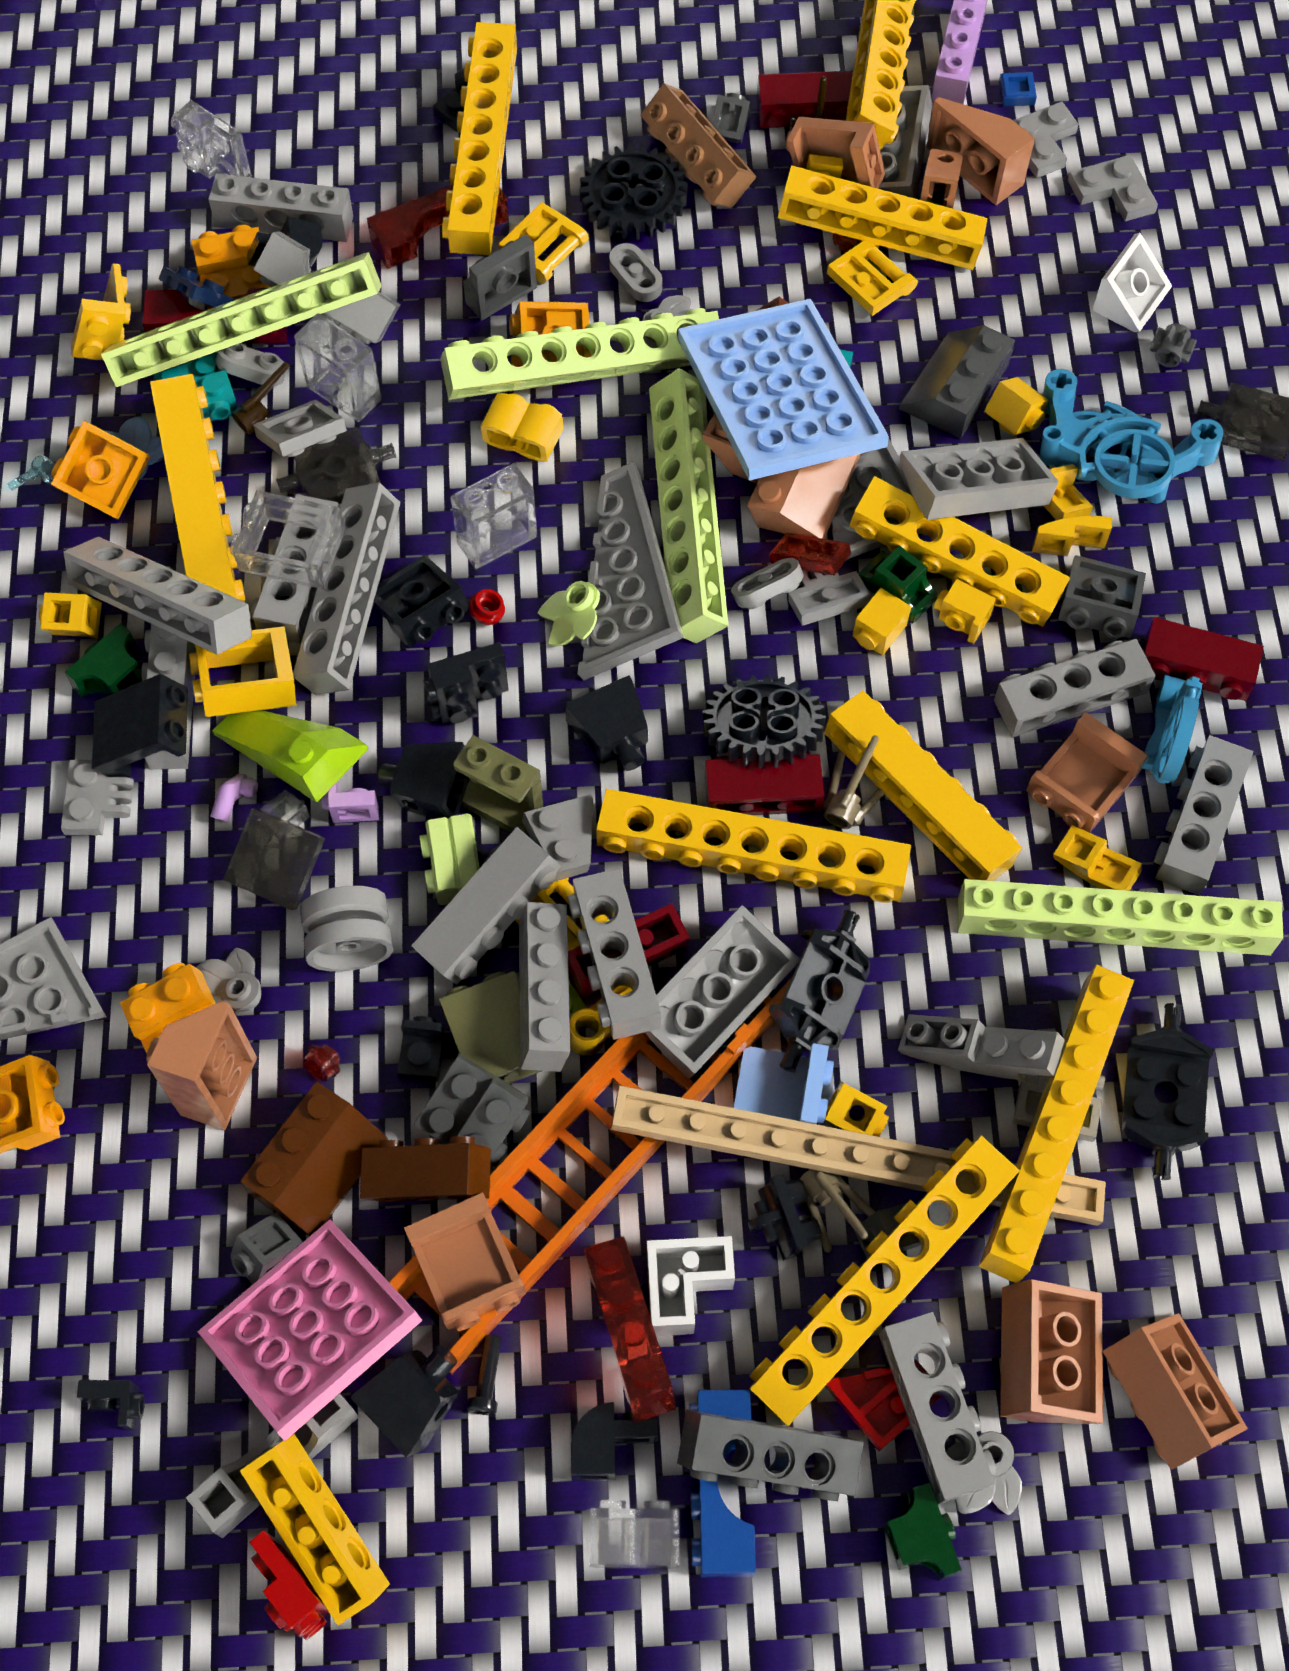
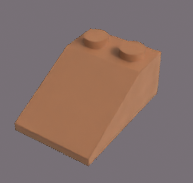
(992, 147)

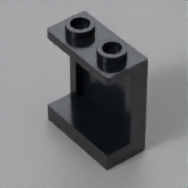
(139, 724)

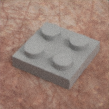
(300, 428)

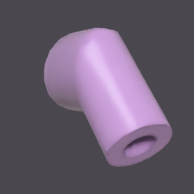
(230, 792)

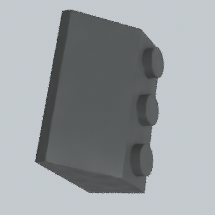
(959, 378)

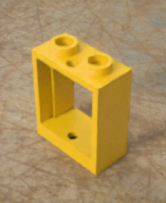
(249, 696)

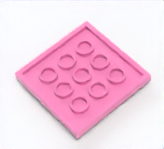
(309, 1328)

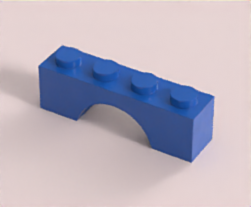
(725, 1541)

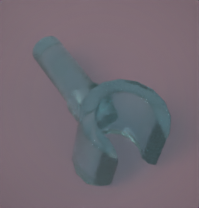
(40, 466)

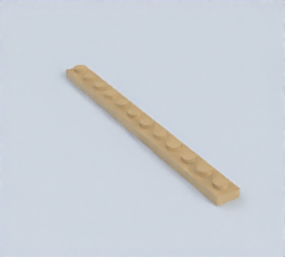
(819, 1148)

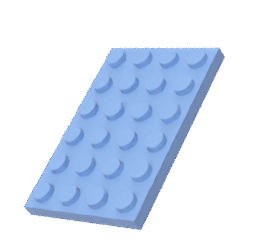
(781, 389)

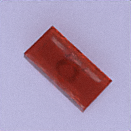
(812, 553)

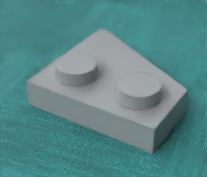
(564, 833)

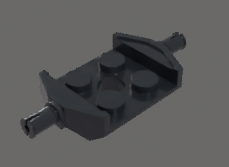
(805, 1011)
(1174, 1061)

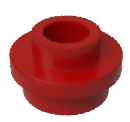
(491, 600)

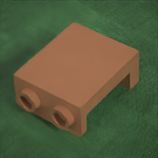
(841, 139)
(1087, 774)
(466, 1262)

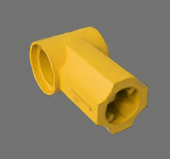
(590, 1018)

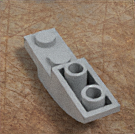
(981, 1049)

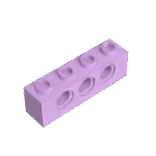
(959, 50)

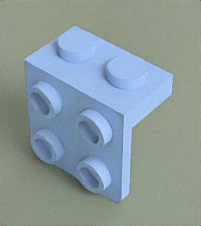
(775, 1092)

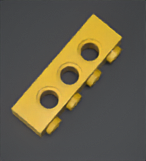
(315, 1529)

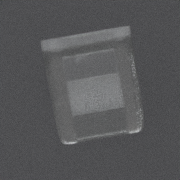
(287, 808)

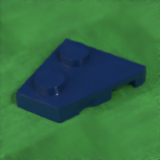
(186, 281)

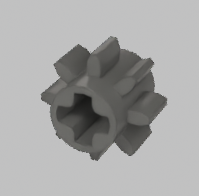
(1173, 345)

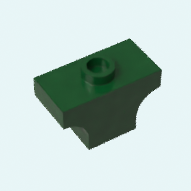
(902, 577)
(106, 665)
(924, 1535)

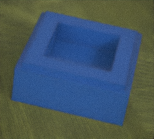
(1017, 89)

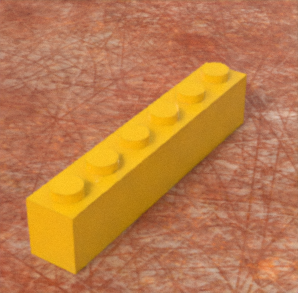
(923, 789)

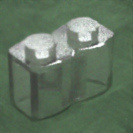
(634, 1536)

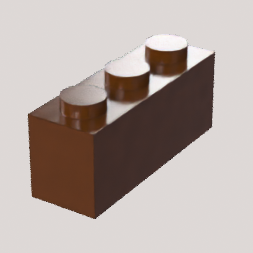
(425, 1170)

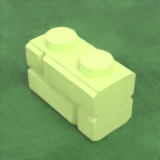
(452, 855)

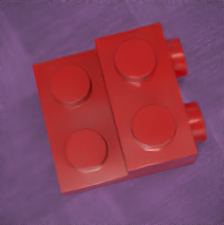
(290, 1594)

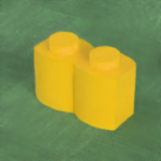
(522, 426)

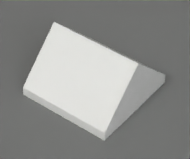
(1132, 286)

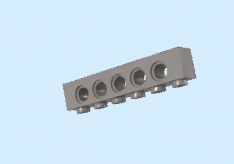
(158, 595)
(345, 603)

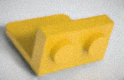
(102, 322)

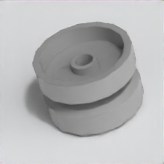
(346, 928)

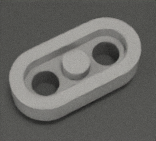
(638, 275)
(249, 363)
(768, 582)

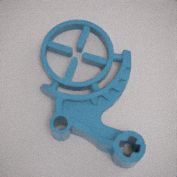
(1070, 439)
(1197, 449)
(1174, 725)

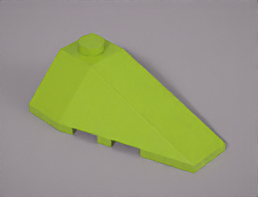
(294, 749)

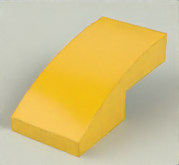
(1060, 535)
(1094, 862)

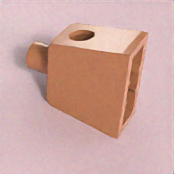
(942, 176)

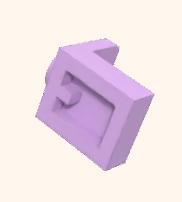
(352, 805)

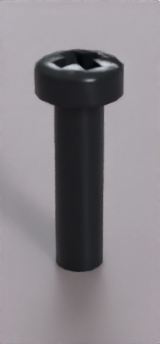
(483, 1402)

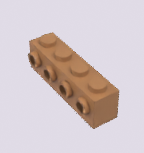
(697, 146)

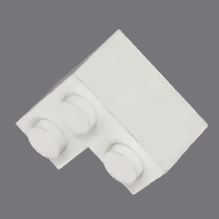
(680, 1269)

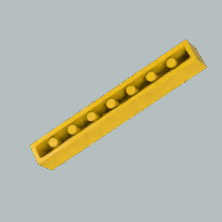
(193, 483)
(1056, 1126)

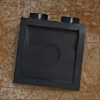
(420, 601)
(463, 679)

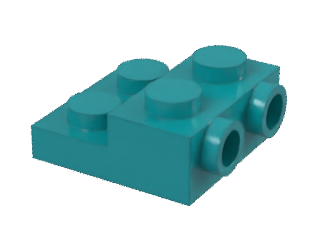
(215, 382)

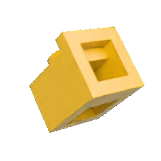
(965, 609)
(70, 615)
(844, 1099)

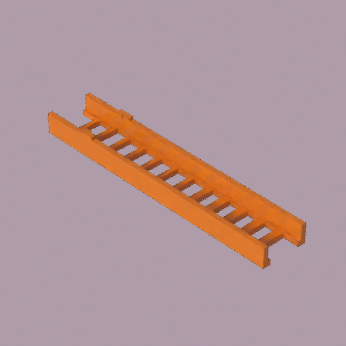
(554, 1127)

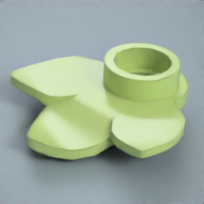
(571, 612)

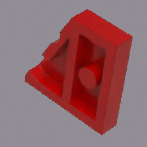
(874, 1403)

